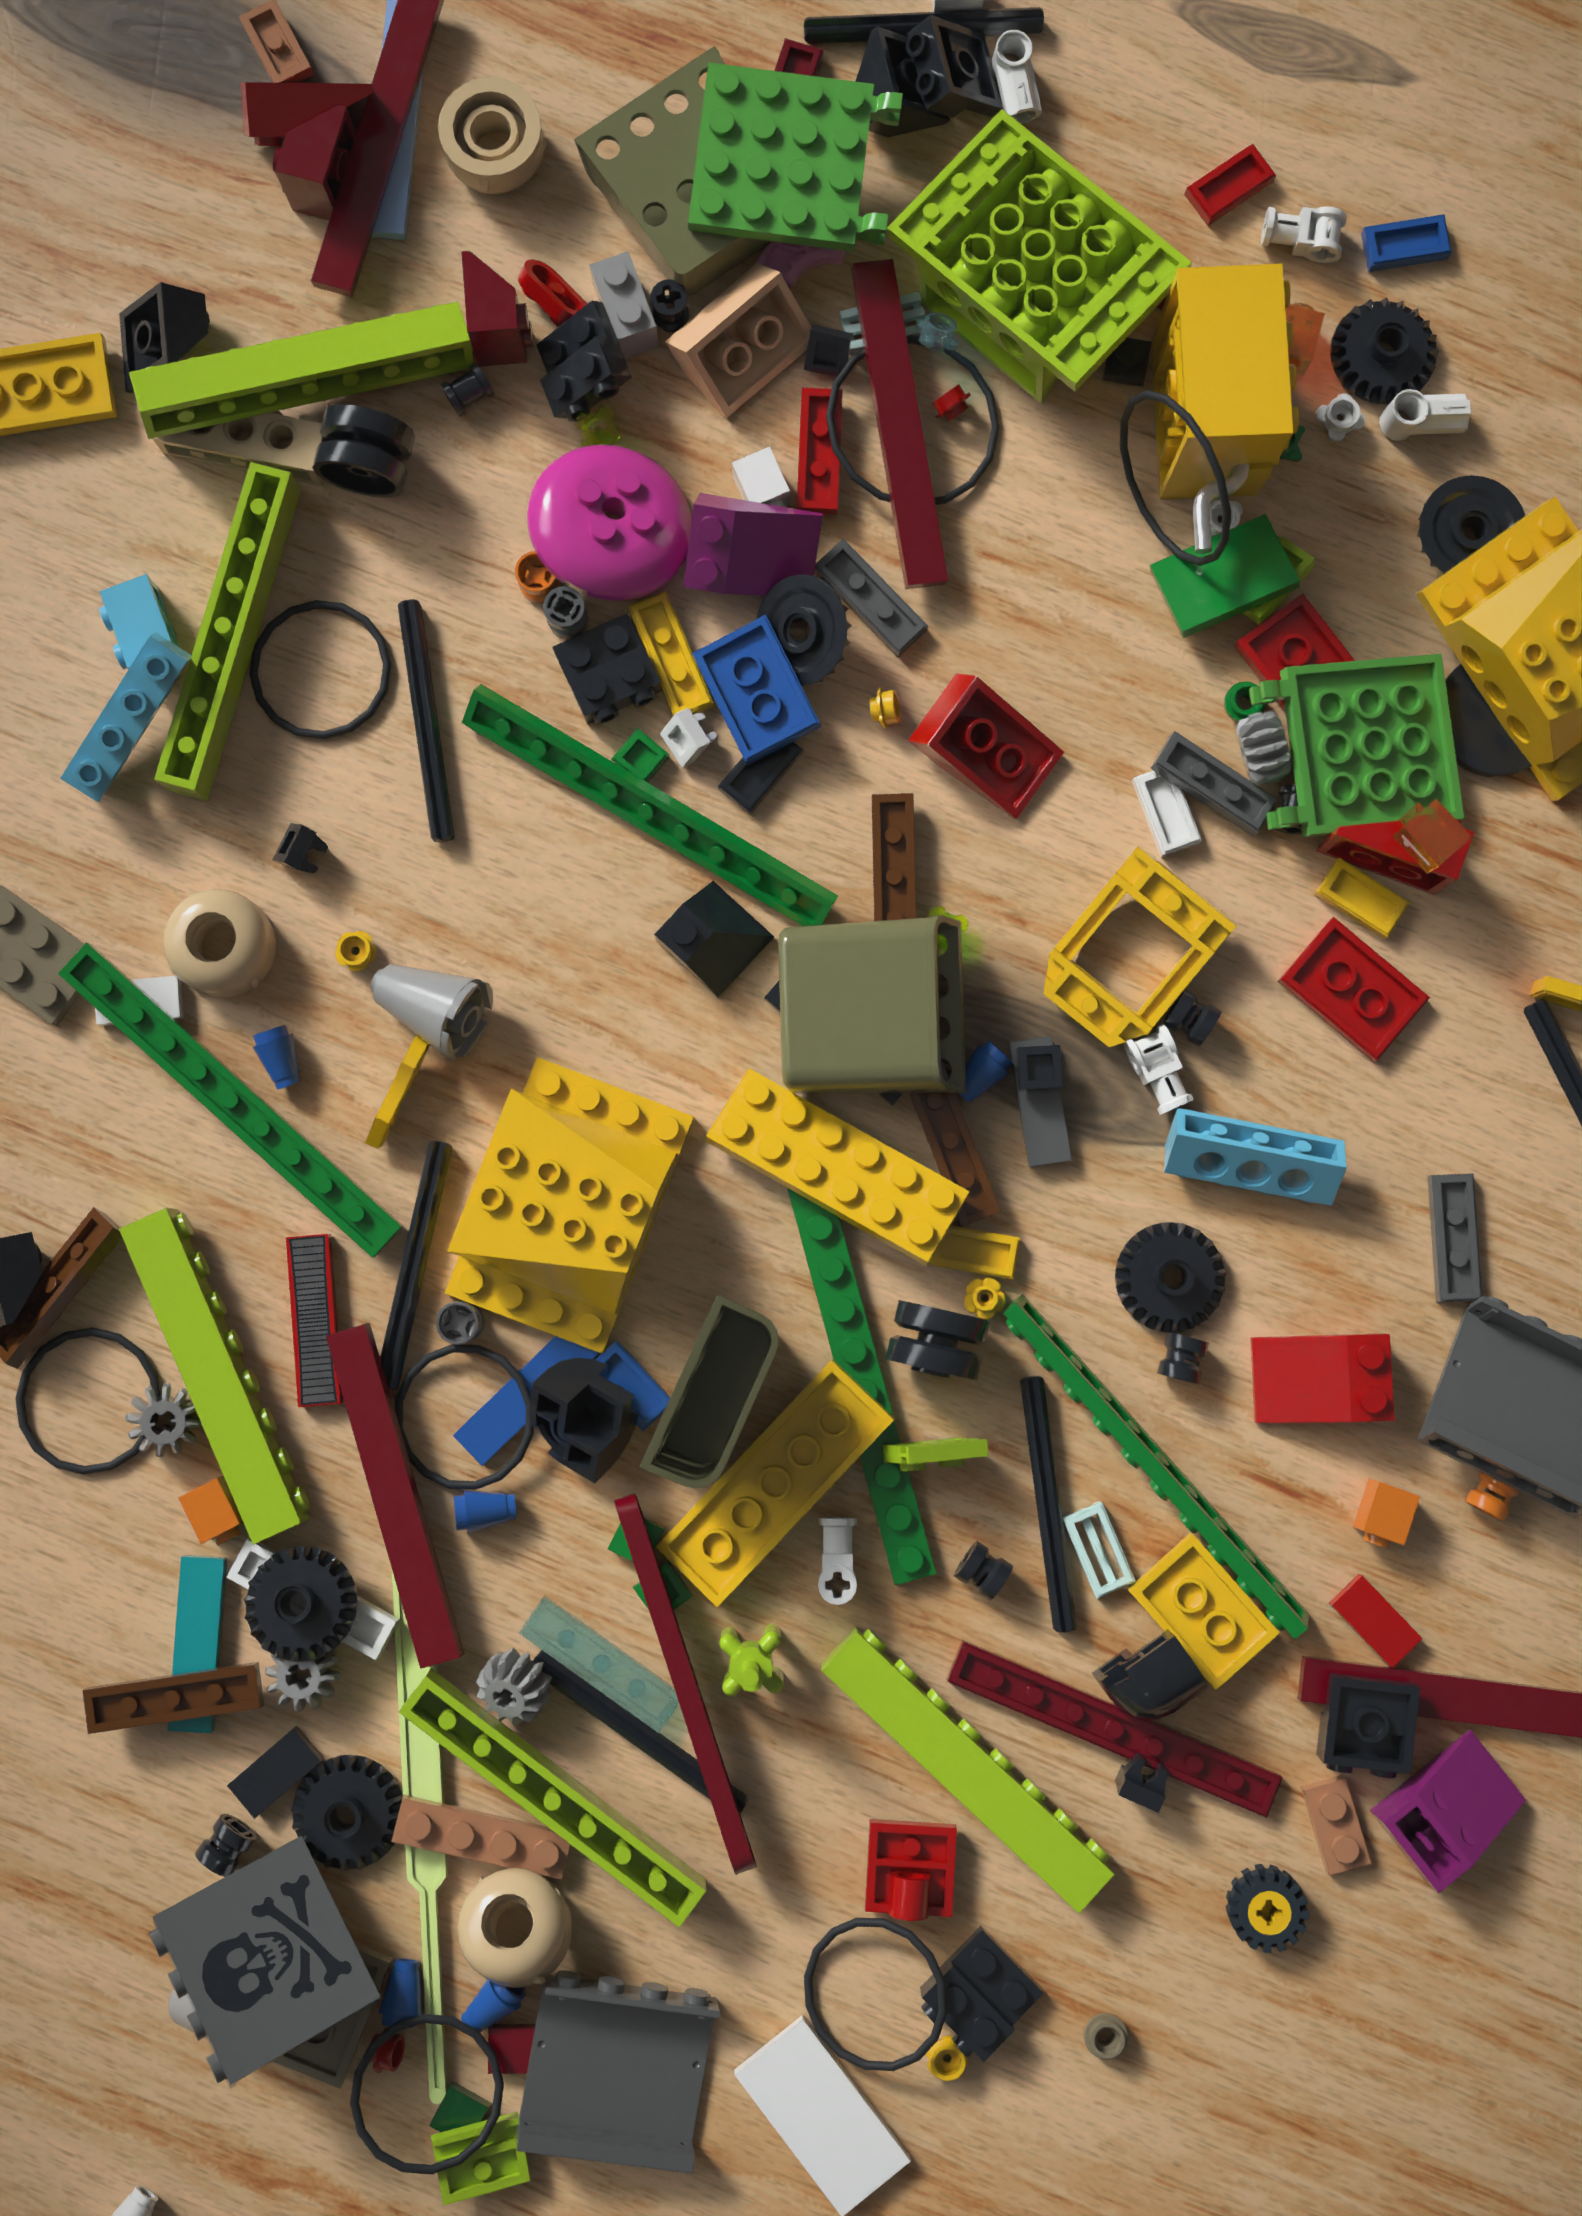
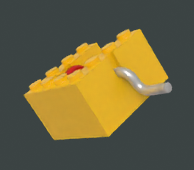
(1228, 365)

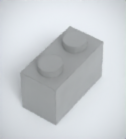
(625, 304)

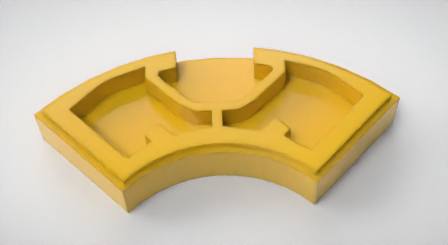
(397, 1092)

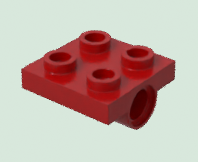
(910, 1869)

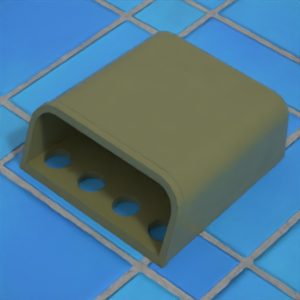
(654, 180)
(868, 1009)
(712, 1395)

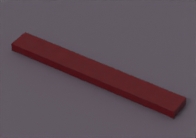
(376, 146)
(899, 424)
(395, 1496)
(1460, 1697)
(1112, 1729)

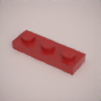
(817, 462)

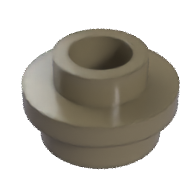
(1105, 2049)

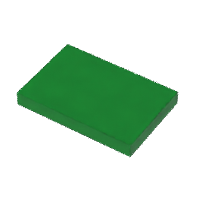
(1245, 576)

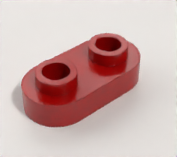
(549, 291)

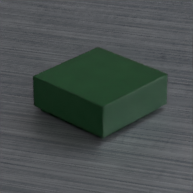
(458, 2109)

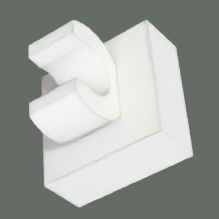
(686, 736)

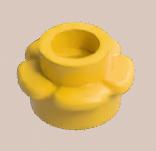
(885, 707)
(345, 946)
(987, 1309)
(946, 2070)

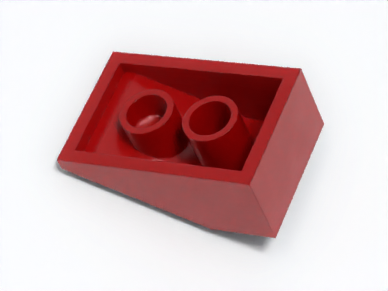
(277, 108)
(986, 744)
(1377, 851)
(1322, 1378)

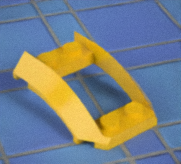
(1173, 904)

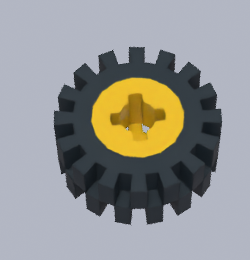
(1263, 1891)

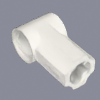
(1017, 78)
(1427, 414)

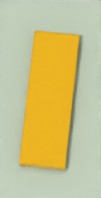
(670, 654)

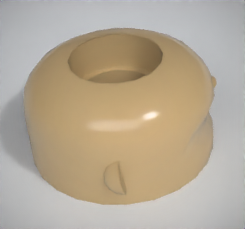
(488, 107)
(243, 966)
(539, 1952)

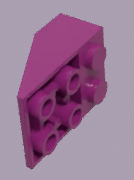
(1450, 1811)

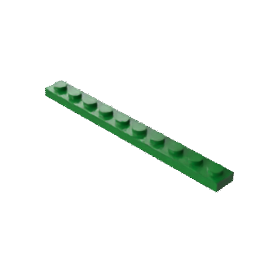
(648, 808)
(230, 1099)
(855, 1353)
(1165, 1476)

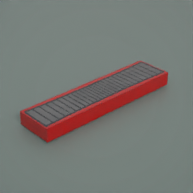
(313, 1318)

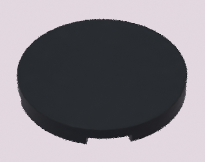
(1478, 736)

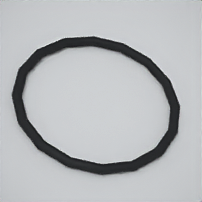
(303, 608)
(21, 1409)
(529, 1430)
(829, 2040)
(357, 2082)

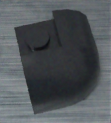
(582, 1416)
(1152, 1680)

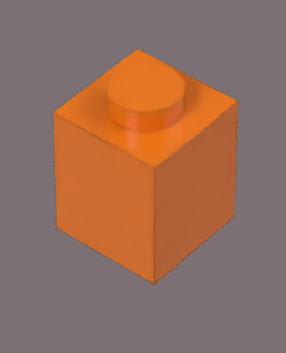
(212, 1511)
(1385, 1513)

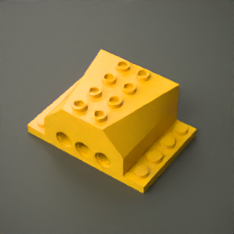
(1519, 636)
(565, 1203)

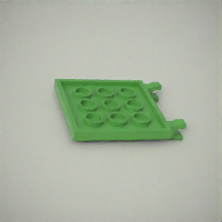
(786, 157)
(1365, 741)

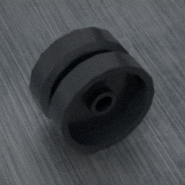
(363, 451)
(937, 1341)

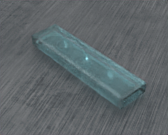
(600, 1663)

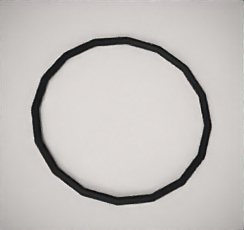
(1187, 417)
(872, 489)

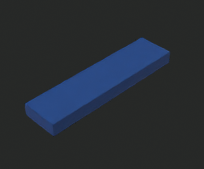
(506, 1411)

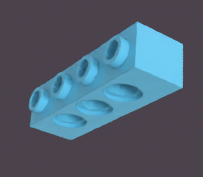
(126, 716)
(1255, 1156)

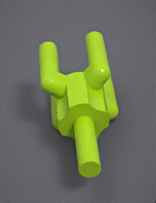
(751, 1662)

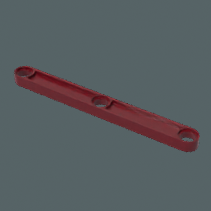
(685, 1684)

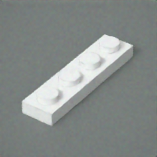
(371, 1625)

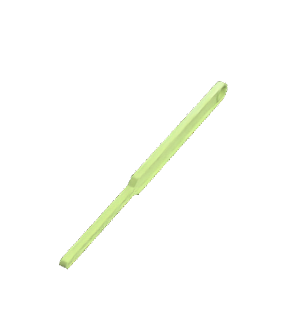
(425, 1868)

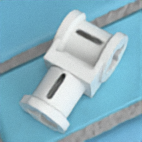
(1306, 232)
(1159, 1068)
(837, 1557)

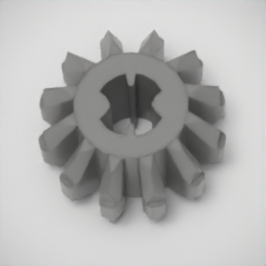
(1264, 747)
(167, 1433)
(514, 1686)
(303, 1689)

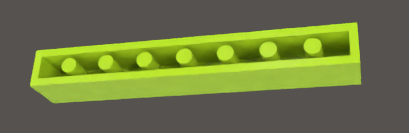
(301, 369)
(228, 632)
(215, 1373)
(968, 1769)
(554, 1797)

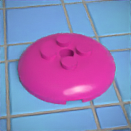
(603, 554)

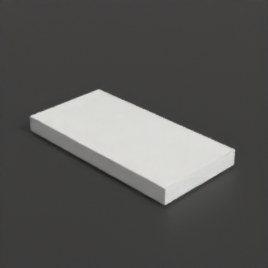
(822, 2115)

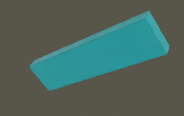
(199, 1625)

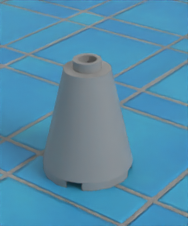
(435, 1006)

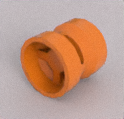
(532, 571)
(1489, 1504)

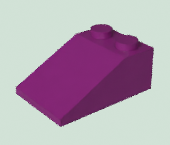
(748, 545)

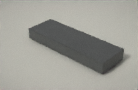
(871, 598)
(1213, 783)
(1041, 1116)
(1454, 1237)

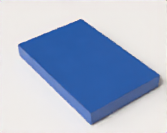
(756, 689)

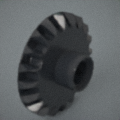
(1368, 368)
(1467, 502)
(805, 602)
(1141, 1277)
(328, 1608)
(366, 1790)

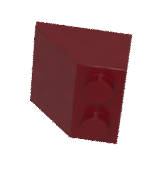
(315, 161)
(494, 317)

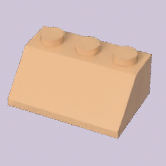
(742, 339)

